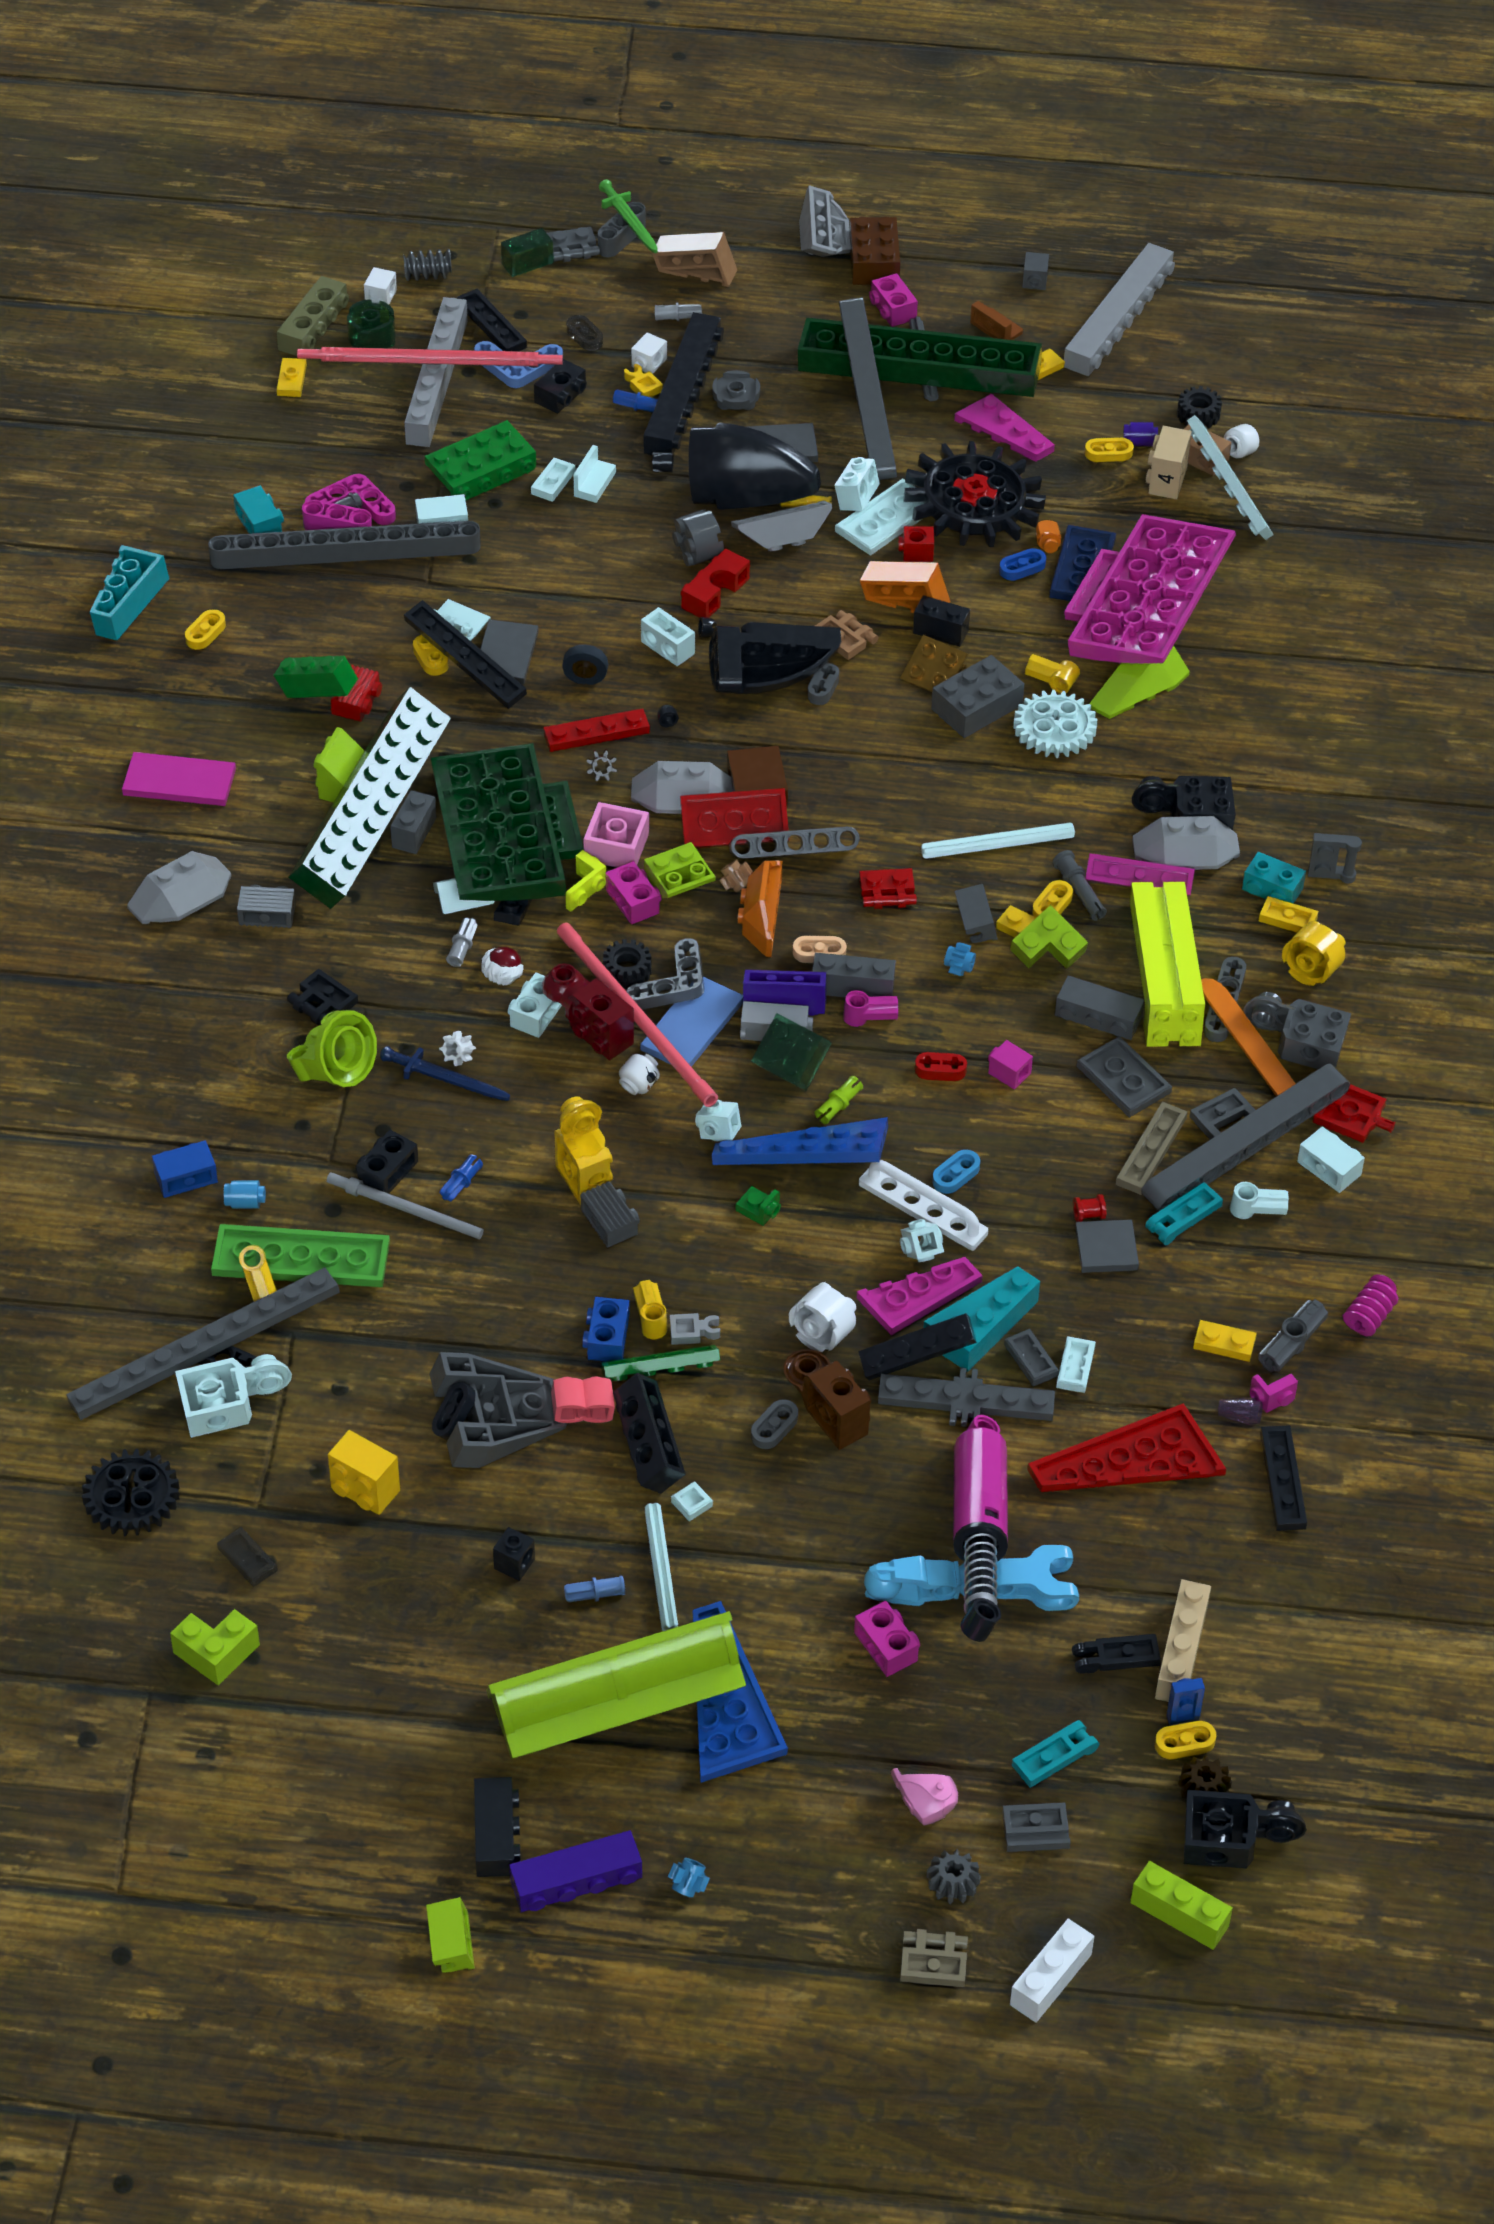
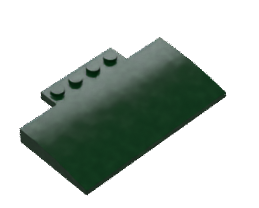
(505, 824)

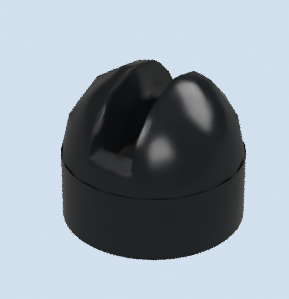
(705, 627)
(667, 716)

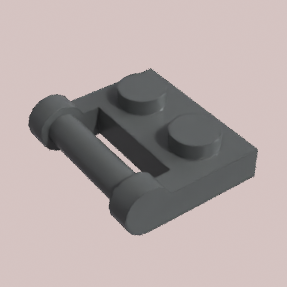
(1325, 857)
(1220, 1112)

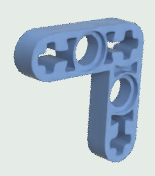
(518, 375)

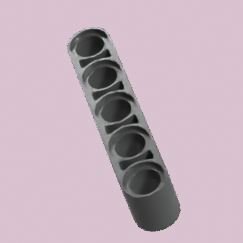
(807, 842)

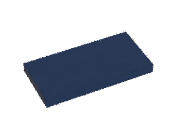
(1076, 557)

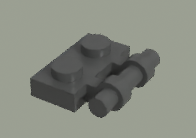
(574, 244)

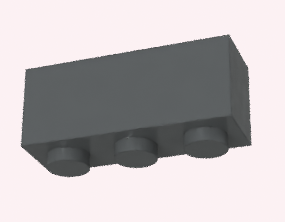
(854, 973)
(1099, 1007)

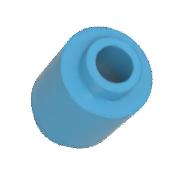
(244, 1194)

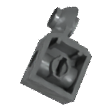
(1310, 1031)

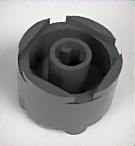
(697, 537)

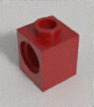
(917, 544)

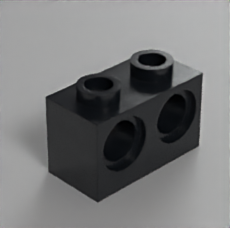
(387, 1162)

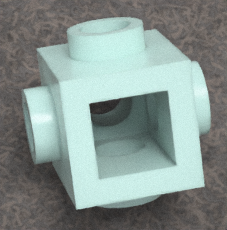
(719, 1121)
(930, 1241)

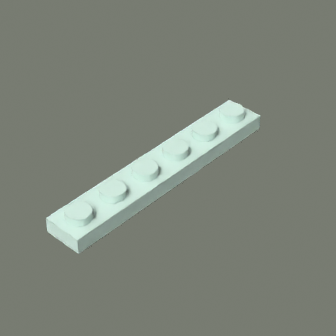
(1233, 486)

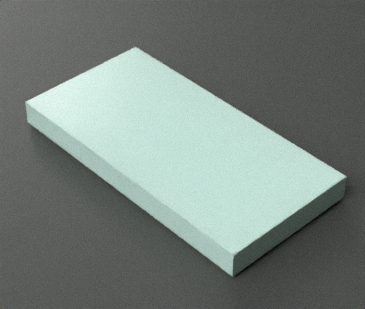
(880, 520)

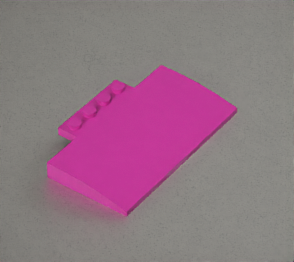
(1143, 595)

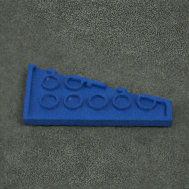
(829, 1144)
(738, 1725)

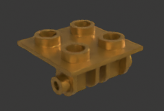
(933, 664)

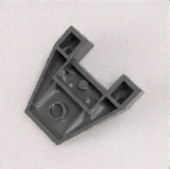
(508, 1411)

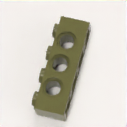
(312, 315)

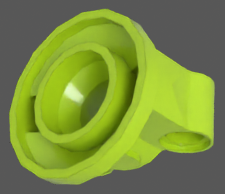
(337, 1050)

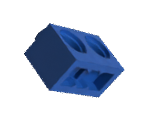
(607, 1329)

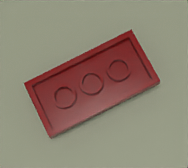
(720, 817)

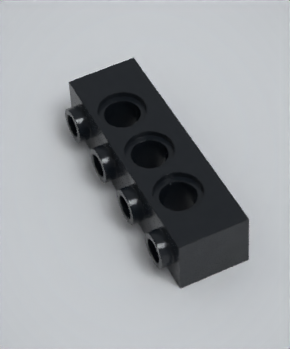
(648, 1433)

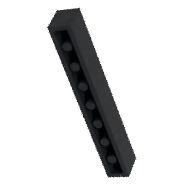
(683, 384)

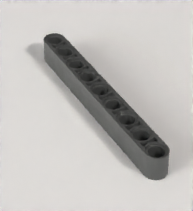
(867, 386)
(1247, 1136)

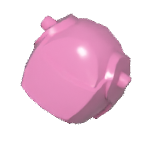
(927, 1795)

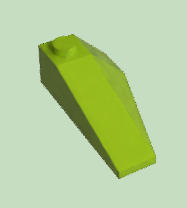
(1138, 682)

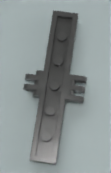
(966, 1397)

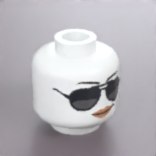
(639, 1074)

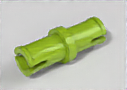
(838, 1100)

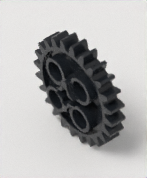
(104, 1489)

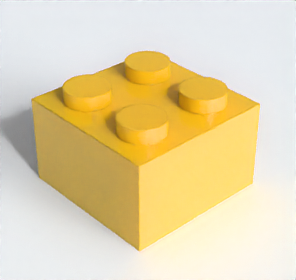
(364, 1472)

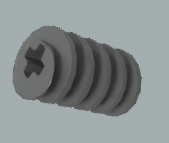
(427, 265)

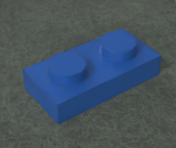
(1185, 1701)

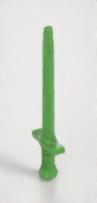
(619, 203)

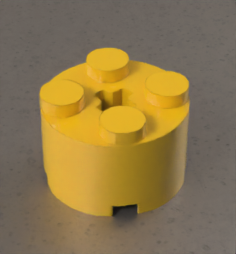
(1314, 953)

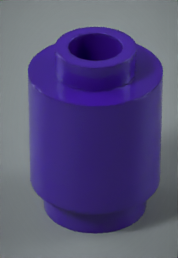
(1140, 433)

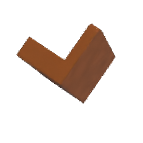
(993, 322)

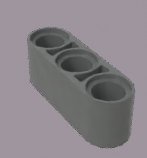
(616, 232)

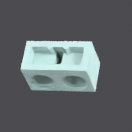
(857, 484)
(667, 636)
(532, 1009)

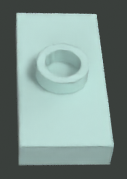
(1076, 1364)

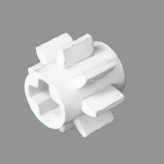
(457, 1048)

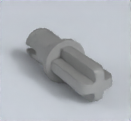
(677, 311)
(462, 942)

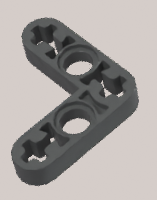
(678, 984)

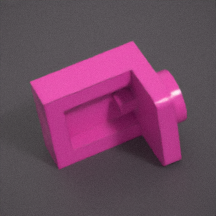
(1275, 1394)

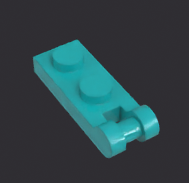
(1184, 1213)
(1054, 1753)

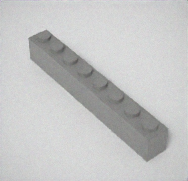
(1118, 309)
(435, 378)

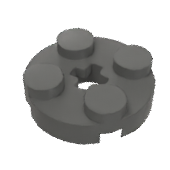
(727, 398)

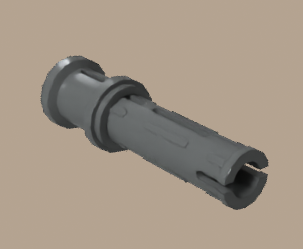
(1076, 878)

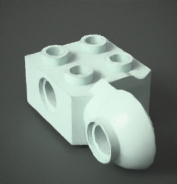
(218, 1391)

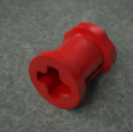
(1089, 1208)

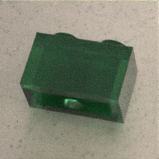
(527, 252)

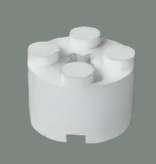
(823, 1317)

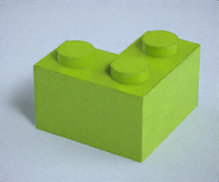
(1051, 934)
(215, 1650)

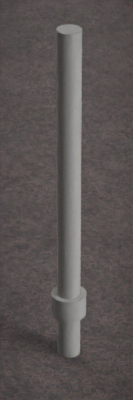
(356, 1187)

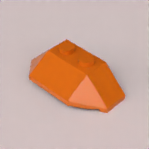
(761, 905)

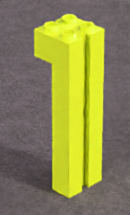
(1167, 964)

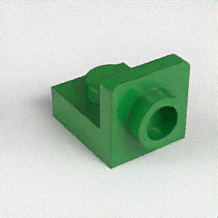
(758, 1205)

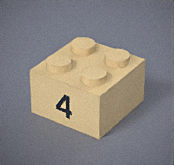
(1168, 462)

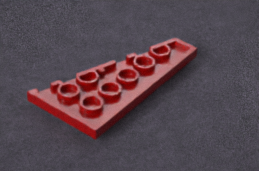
(1145, 1451)

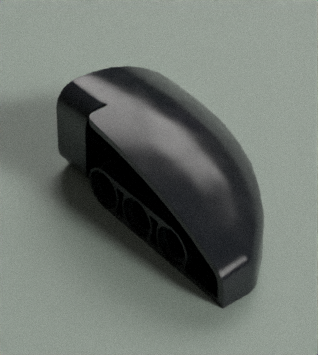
(746, 468)
(768, 655)

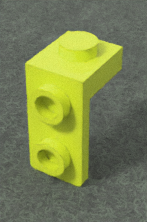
(593, 880)

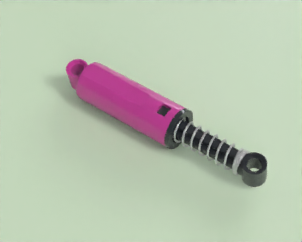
(980, 1520)

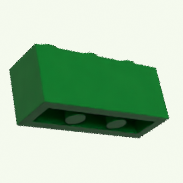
(315, 676)

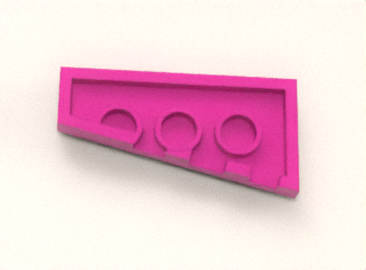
(1006, 427)
(919, 1294)

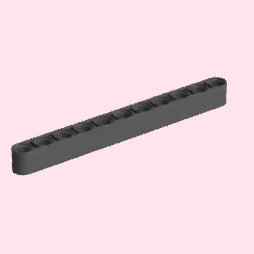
(344, 544)

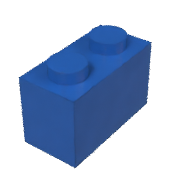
(184, 1169)

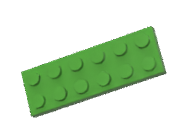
(297, 1253)

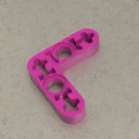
(365, 488)

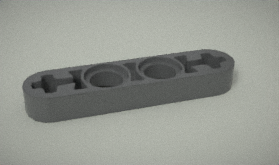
(1226, 980)

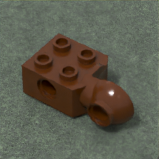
(830, 1396)

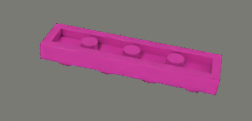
(1125, 871)

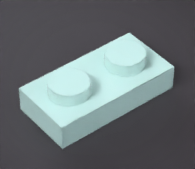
(553, 479)

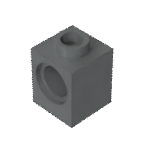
(1035, 271)

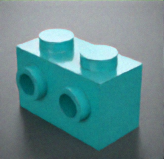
(257, 511)
(1267, 878)

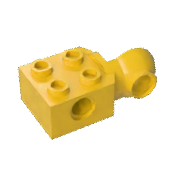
(581, 1147)

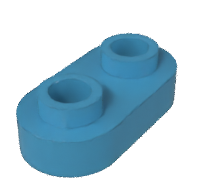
(952, 1175)

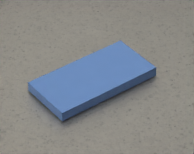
(696, 1022)

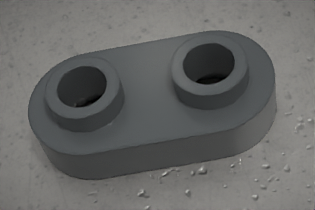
(771, 1425)

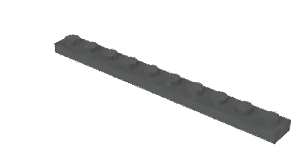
(202, 1343)

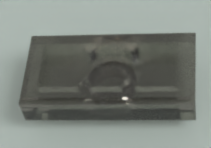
(247, 1556)

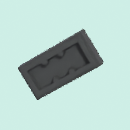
(1031, 1357)

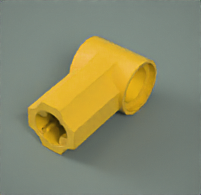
(1059, 676)
(258, 1276)
(650, 1310)

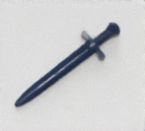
(416, 1064)

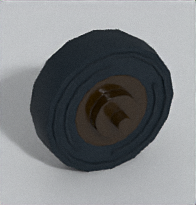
(585, 664)

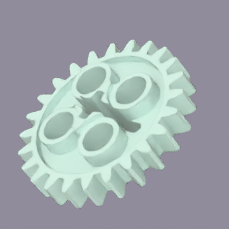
(1055, 723)

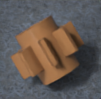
(735, 875)

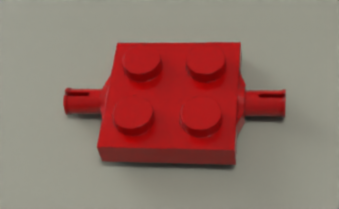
(1355, 1114)

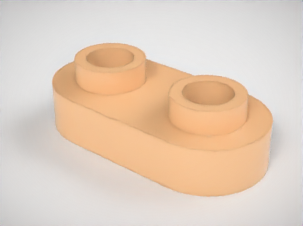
(806, 947)

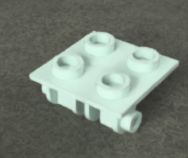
(463, 618)

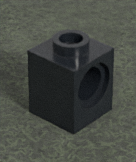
(514, 1554)

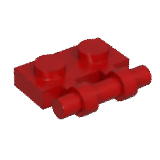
(887, 888)

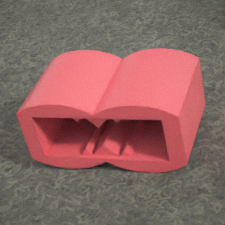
(582, 1400)

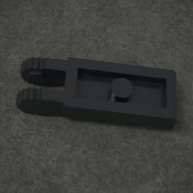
(1117, 1653)

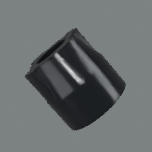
(663, 462)

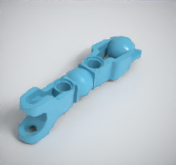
(921, 1580)

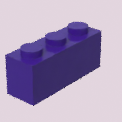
(786, 988)

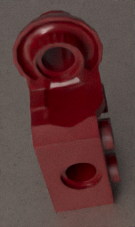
(592, 1010)

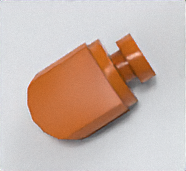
(1048, 536)

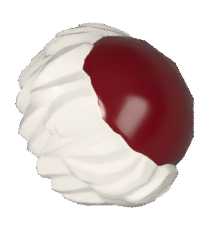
(502, 965)

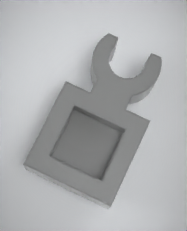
(689, 1329)

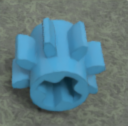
(959, 959)
(688, 1877)

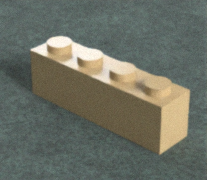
(1183, 1636)

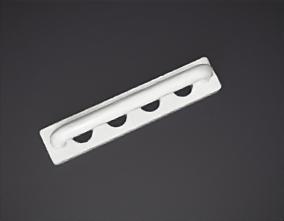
(929, 1199)

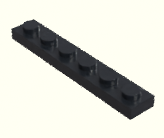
(465, 654)

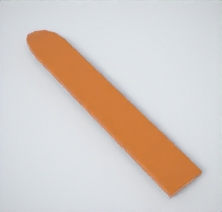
(1247, 1036)

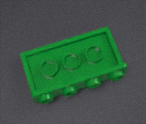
(483, 460)

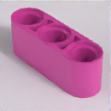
(329, 515)

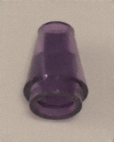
(1241, 1410)

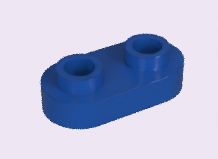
(1022, 564)

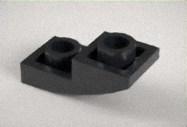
(511, 911)

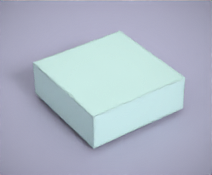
(691, 1501)

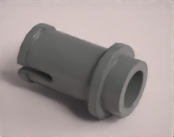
(352, 500)

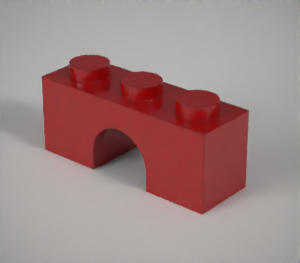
(703, 593)

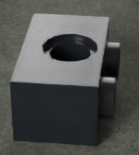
(560, 386)

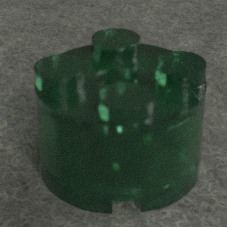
(371, 325)

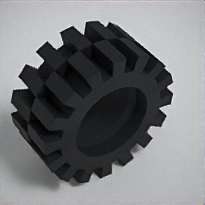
(1206, 399)
(632, 953)

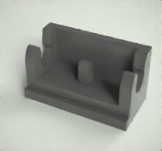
(976, 913)

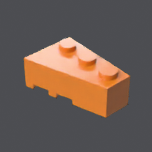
(903, 583)

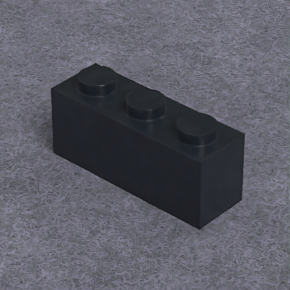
(495, 1826)

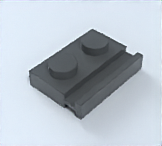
(1036, 1827)

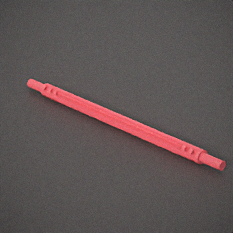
(427, 356)

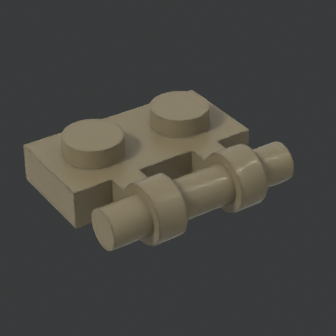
(934, 1966)

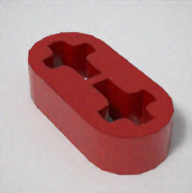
(940, 1066)

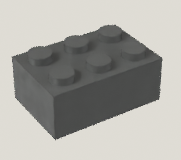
(977, 696)

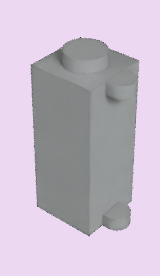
(758, 1017)

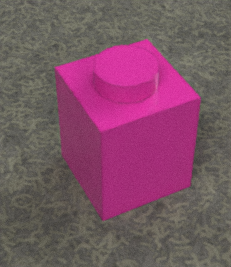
(1010, 1064)

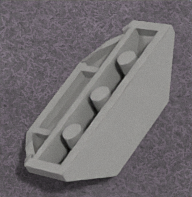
(823, 225)
(785, 526)
(665, 781)
(1187, 842)
(179, 888)

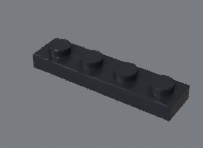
(493, 322)
(917, 1346)
(1283, 1478)

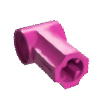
(861, 1007)

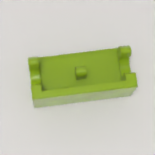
(450, 1935)

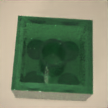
(791, 1052)

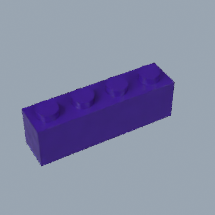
(575, 1871)

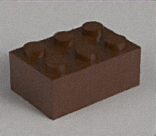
(873, 248)

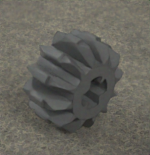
(953, 1876)

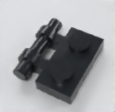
(325, 991)

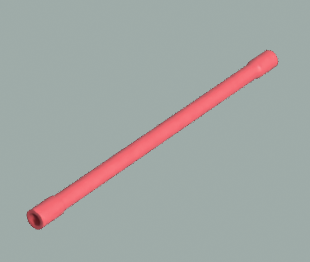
(698, 1085)

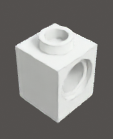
(380, 286)
(649, 353)

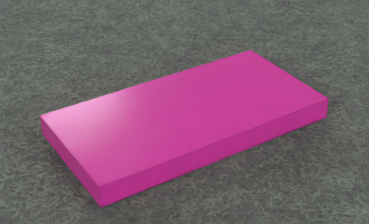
(179, 779)

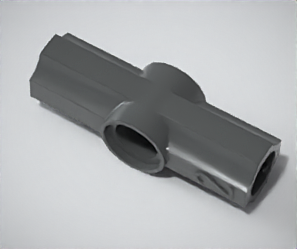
(1293, 1335)

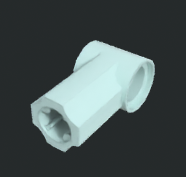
(1249, 1200)

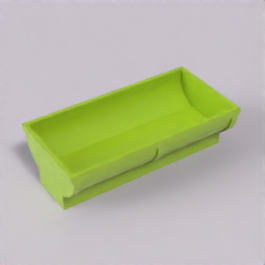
(617, 1685)

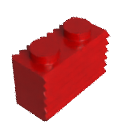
(360, 697)

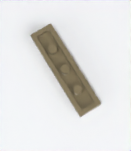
(1151, 1147)

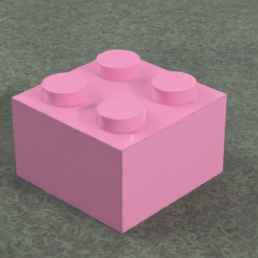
(616, 834)

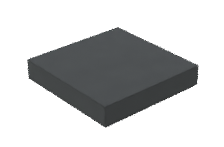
(1106, 1246)

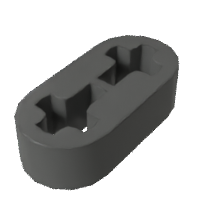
(828, 685)

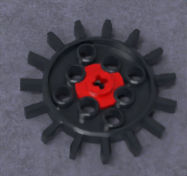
(974, 494)

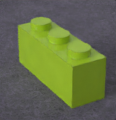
(1181, 1905)

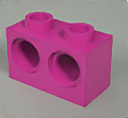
(893, 300)
(633, 892)
(882, 1640)

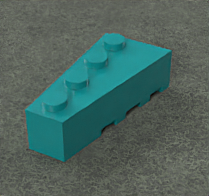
(127, 590)
(992, 1313)

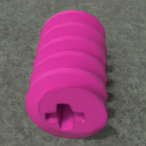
(1371, 1305)

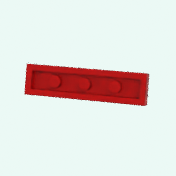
(596, 730)

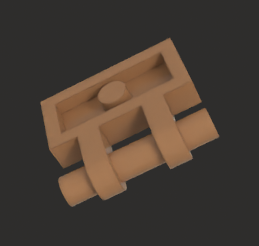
(851, 641)

